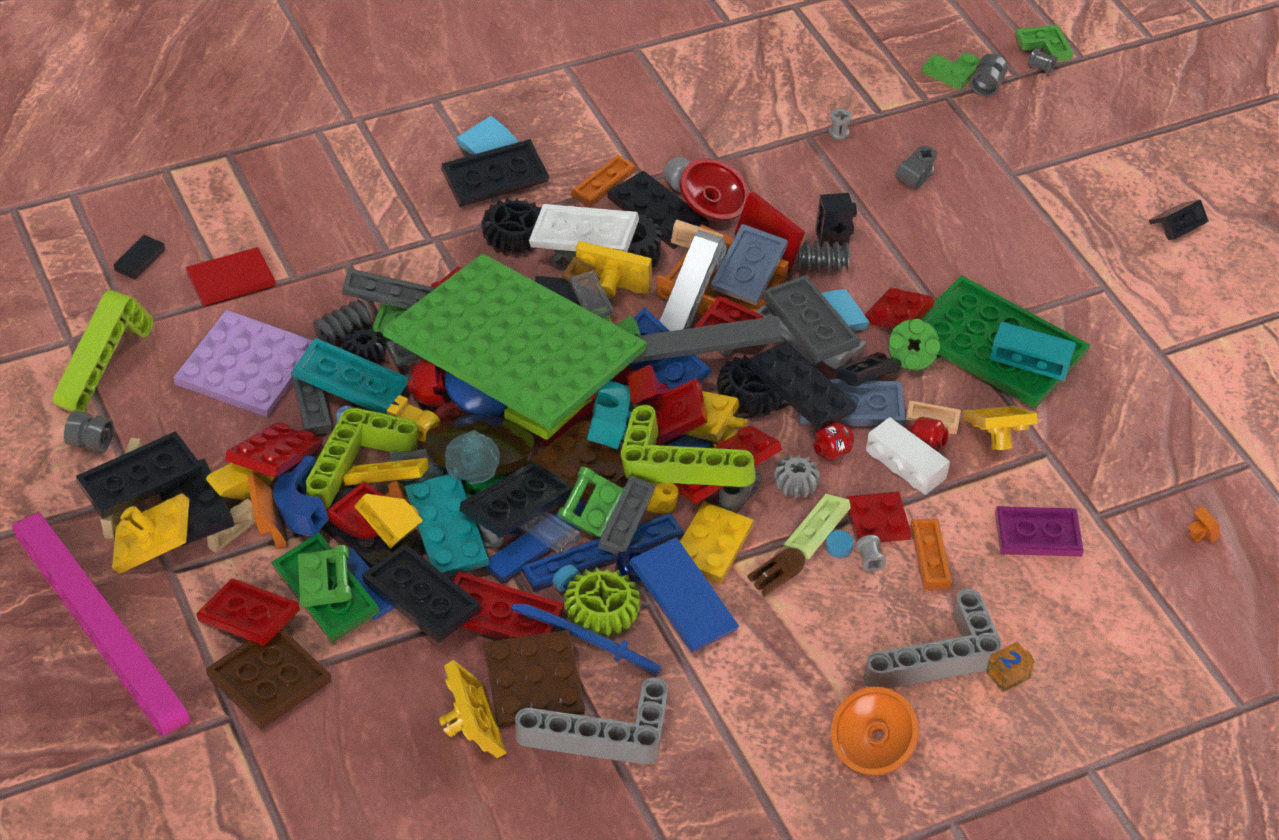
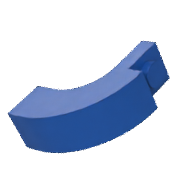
(299, 512)

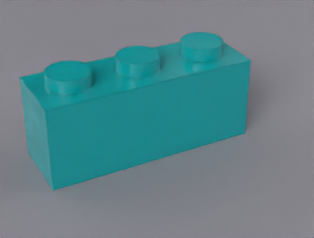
(1032, 351)

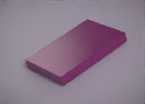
(1039, 531)

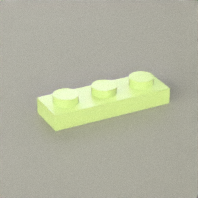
(818, 524)

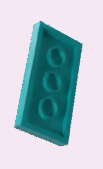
(350, 376)
(446, 533)

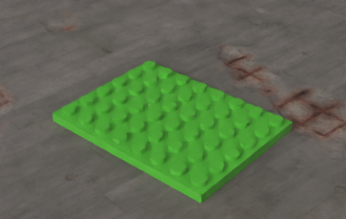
(515, 340)

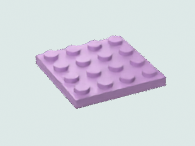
(243, 363)

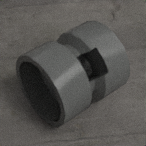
(988, 75)
(84, 430)

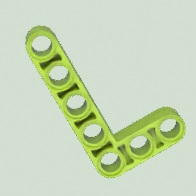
(110, 320)
(353, 430)
(680, 464)

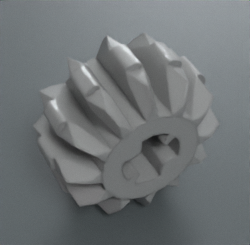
(796, 476)

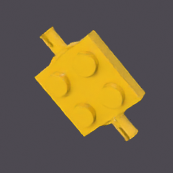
(720, 417)

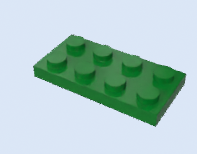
(333, 618)

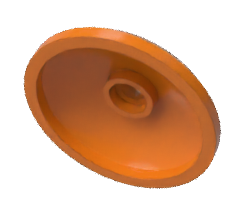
(859, 720)

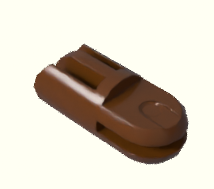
(777, 570)

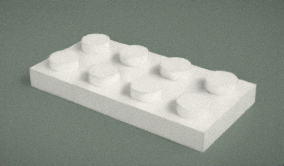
(564, 226)

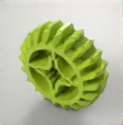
(602, 601)

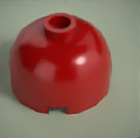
(428, 384)

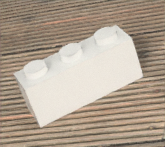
(907, 456)

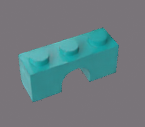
(611, 415)

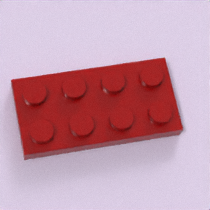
(748, 438)
(274, 449)
(496, 615)

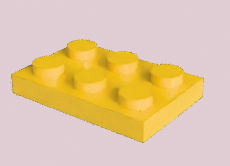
(715, 539)

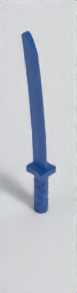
(619, 650)

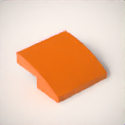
(266, 511)

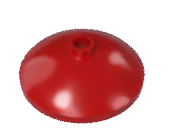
(714, 189)

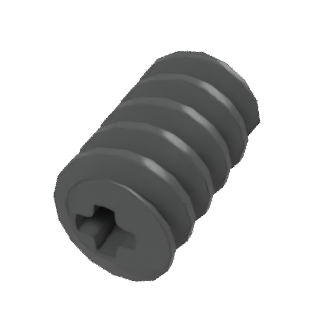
(824, 256)
(342, 322)

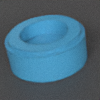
(839, 543)
(564, 576)

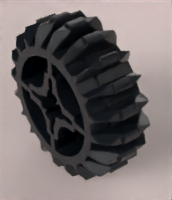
(510, 225)
(752, 392)

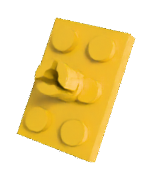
(617, 268)
(999, 423)
(149, 533)
(471, 711)

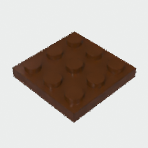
(573, 451)
(533, 674)
(268, 677)

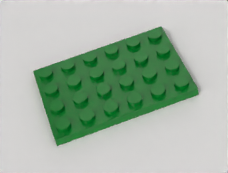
(966, 328)

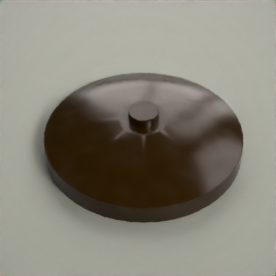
(513, 441)

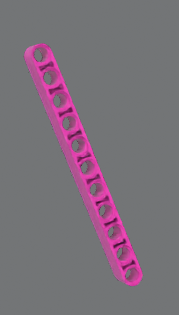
(101, 625)

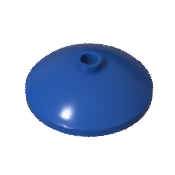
(471, 399)

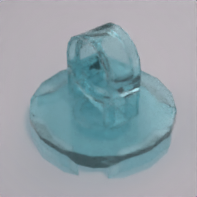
(472, 457)

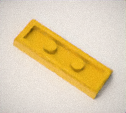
(386, 471)

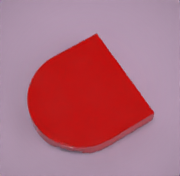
(348, 518)

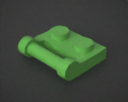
(599, 504)
(314, 577)

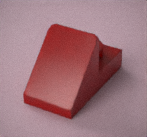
(645, 385)

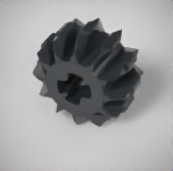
(366, 344)

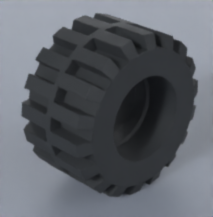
(646, 240)

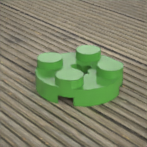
(914, 330)

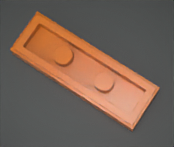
(603, 180)
(931, 554)

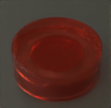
(447, 410)

